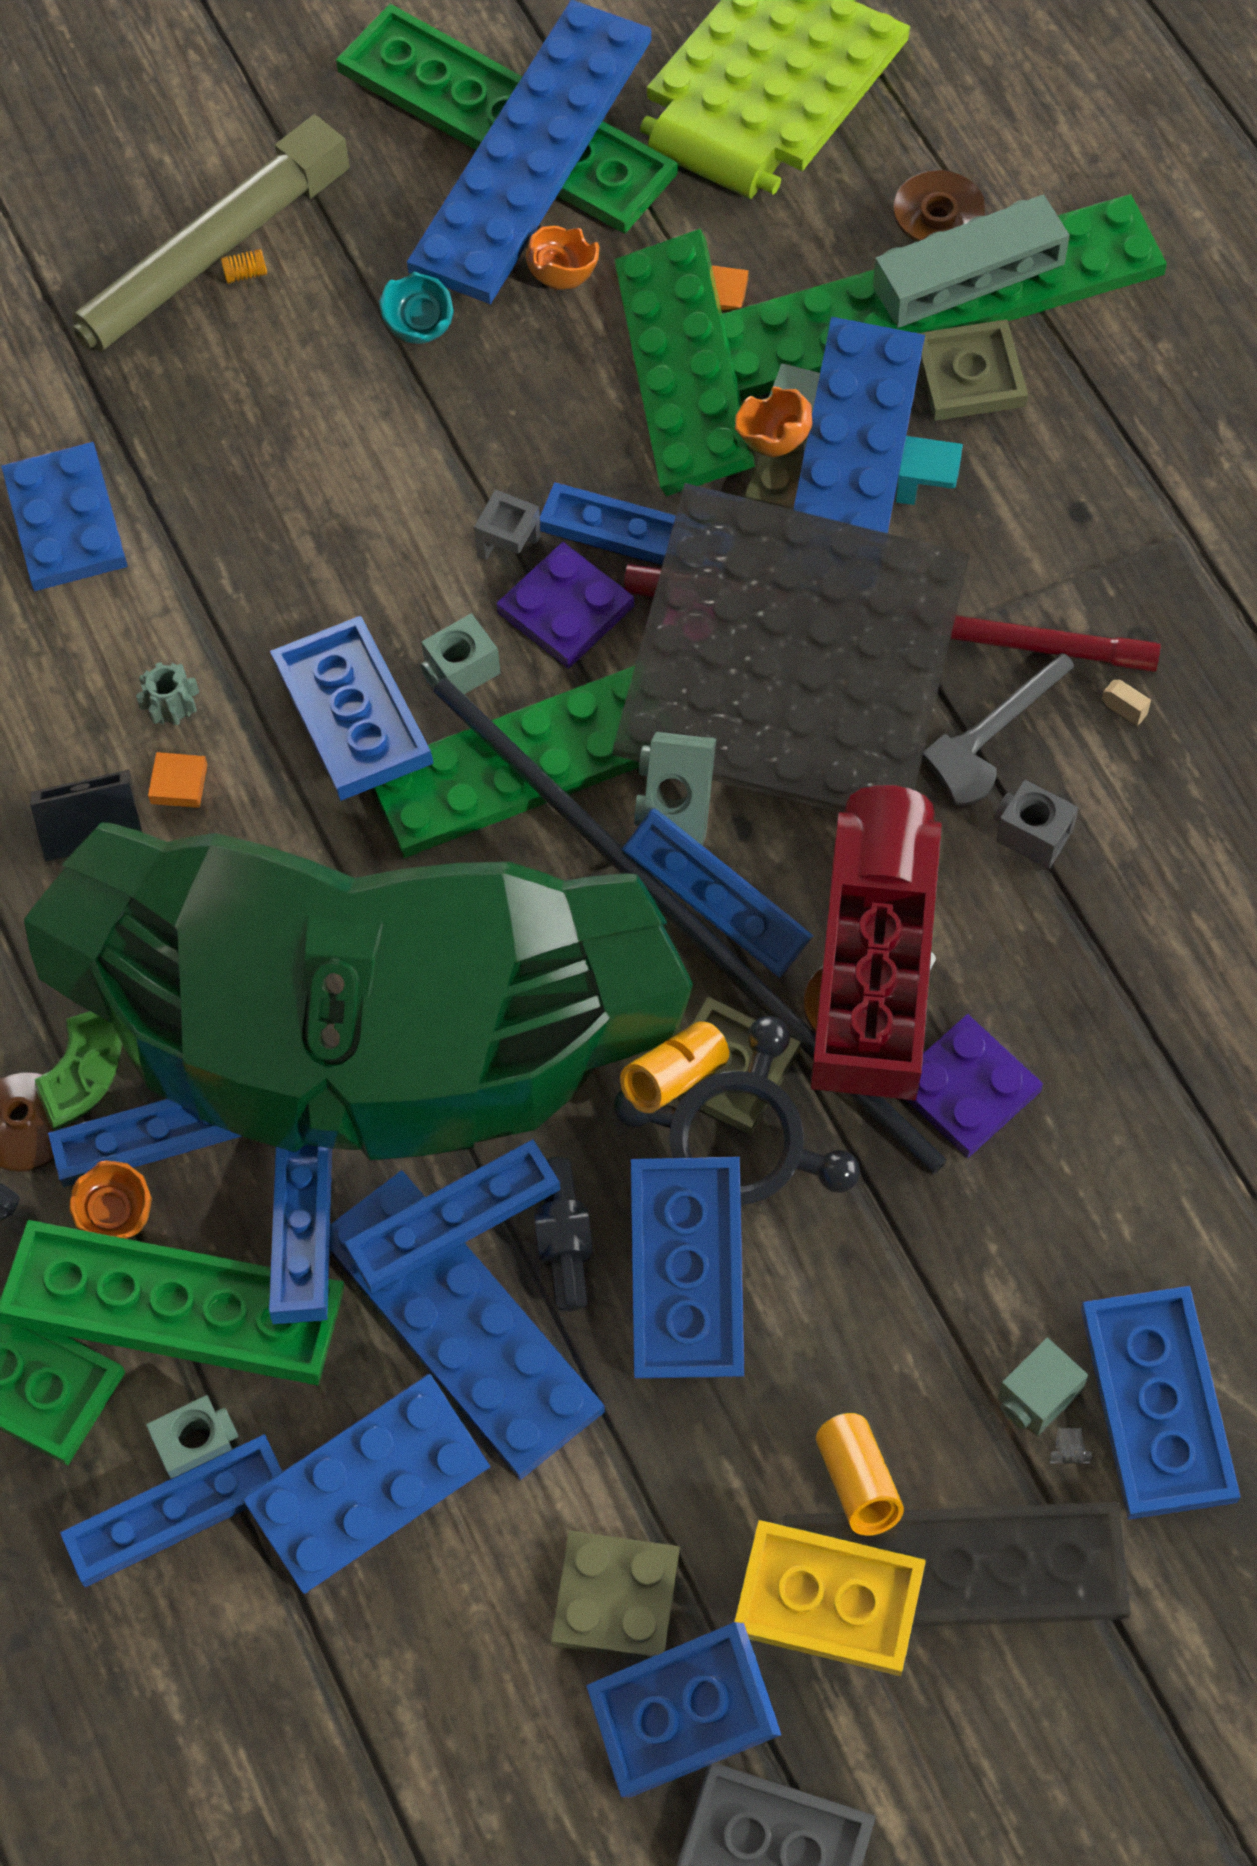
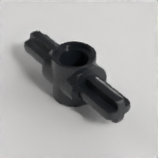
(564, 1239)

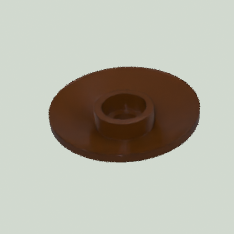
(933, 196)
(24, 1142)

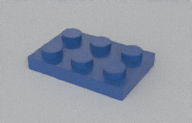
(64, 516)
(683, 1710)

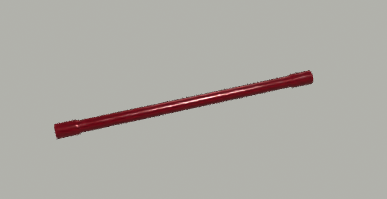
(1115, 651)

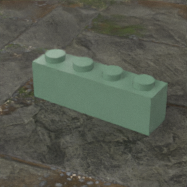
(970, 260)

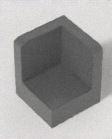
(507, 524)

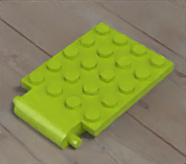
(767, 86)

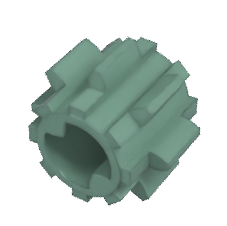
(167, 693)

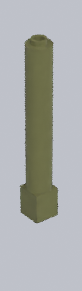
(303, 164)

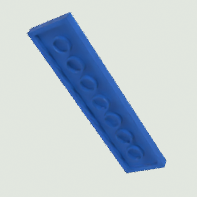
(530, 151)

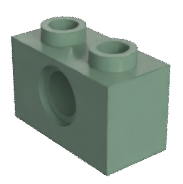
(683, 759)

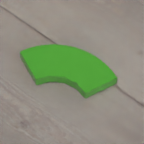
(83, 1071)

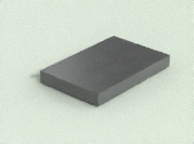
(768, 1824)

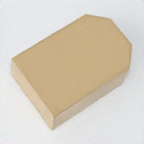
(1126, 701)

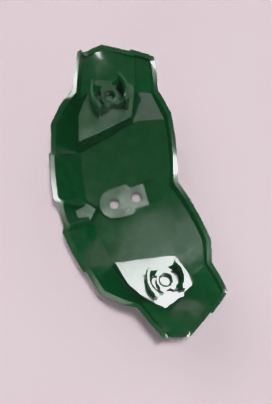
(461, 1009)

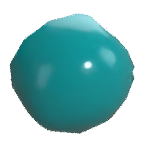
(416, 308)

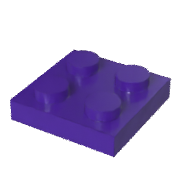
(565, 605)
(972, 1086)

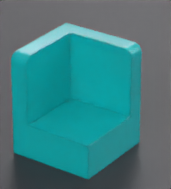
(927, 464)

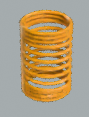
(231, 273)

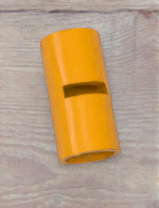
(674, 1066)
(859, 1474)

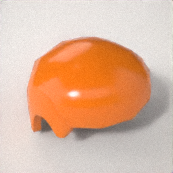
(561, 257)
(775, 423)
(111, 1200)

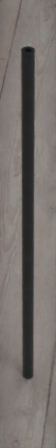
(675, 911)

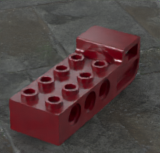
(878, 945)

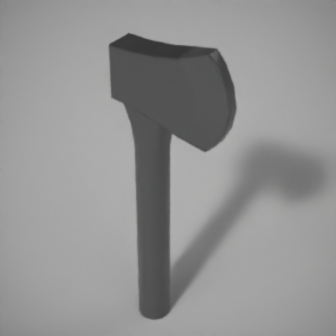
(954, 759)

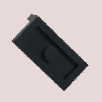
(74, 809)

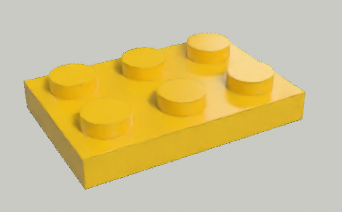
(830, 1597)

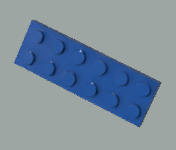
(859, 424)
(475, 1341)

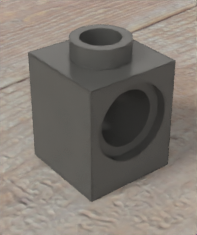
(1040, 842)

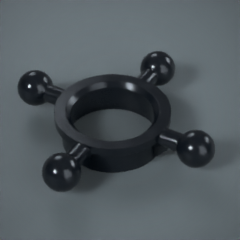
(767, 1039)

